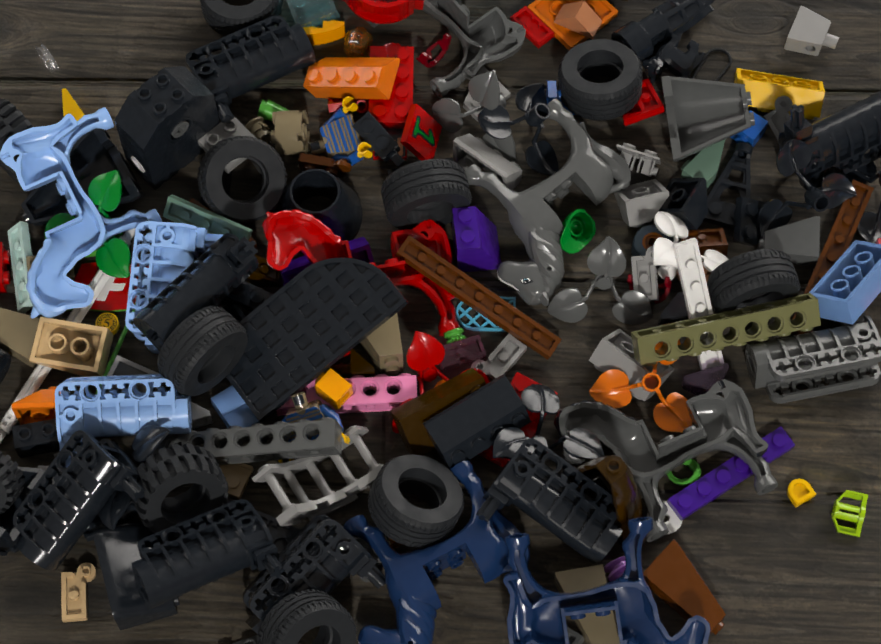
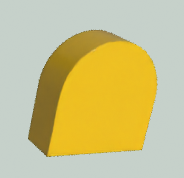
(799, 492)

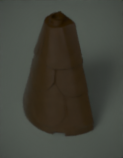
(620, 483)

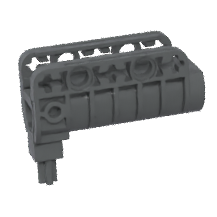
(816, 358)

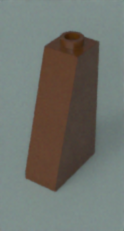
(682, 588)

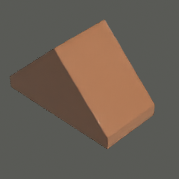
(579, 18)

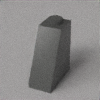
(797, 240)

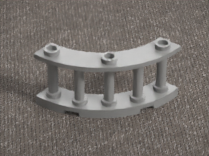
(331, 500)

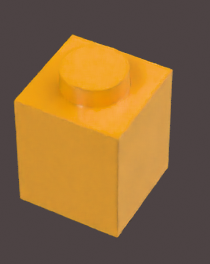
(333, 388)

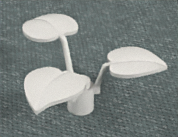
(663, 249)

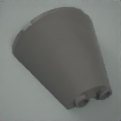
(704, 113)

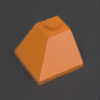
(36, 407)

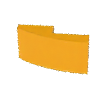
(330, 32)

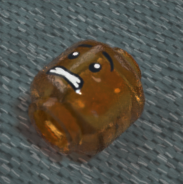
(357, 42)

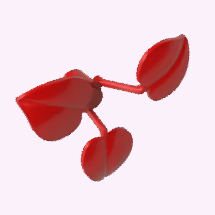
(422, 357)

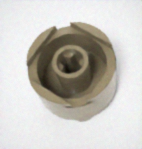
(290, 132)

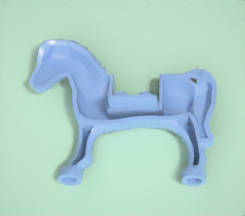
(46, 158)

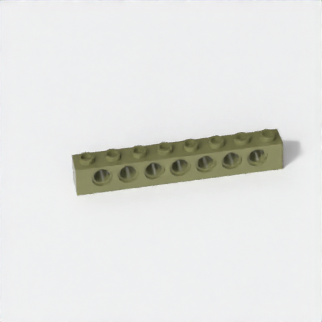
(737, 319)

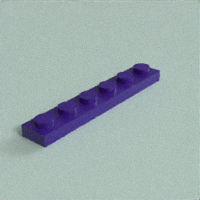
(725, 477)

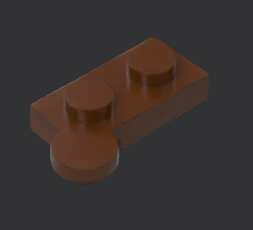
(336, 168)

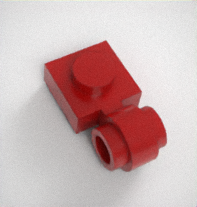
(334, 104)

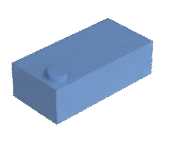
(850, 283)

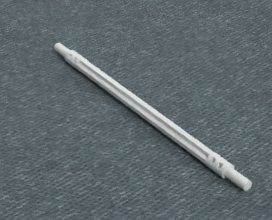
(40, 371)

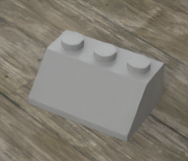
(472, 150)
(617, 352)

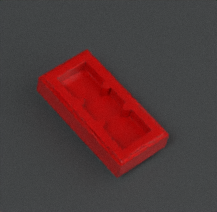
(535, 28)

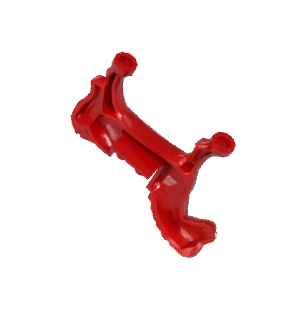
(297, 231)

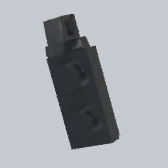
(379, 139)

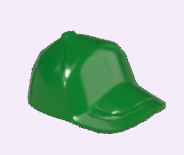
(577, 231)

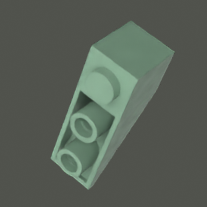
(704, 164)

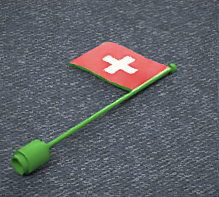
(111, 299)

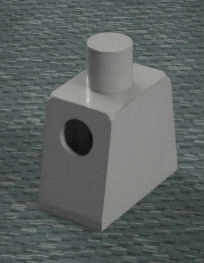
(810, 33)

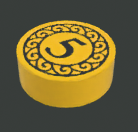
(109, 321)

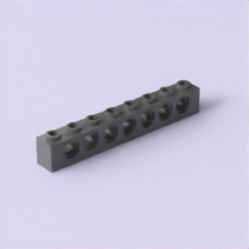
(327, 443)

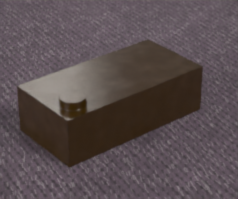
(412, 414)

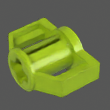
(858, 510)

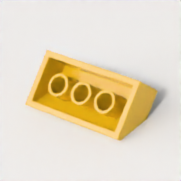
(768, 87)

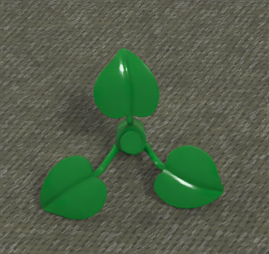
(105, 192)

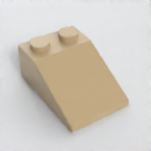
(71, 347)

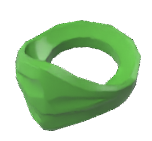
(693, 466)

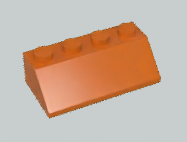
(352, 77)

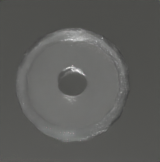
(47, 58)

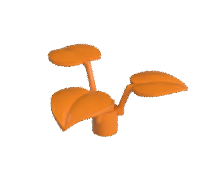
(614, 391)

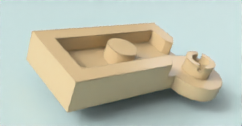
(74, 593)

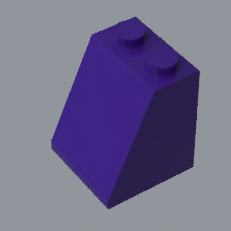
(474, 240)

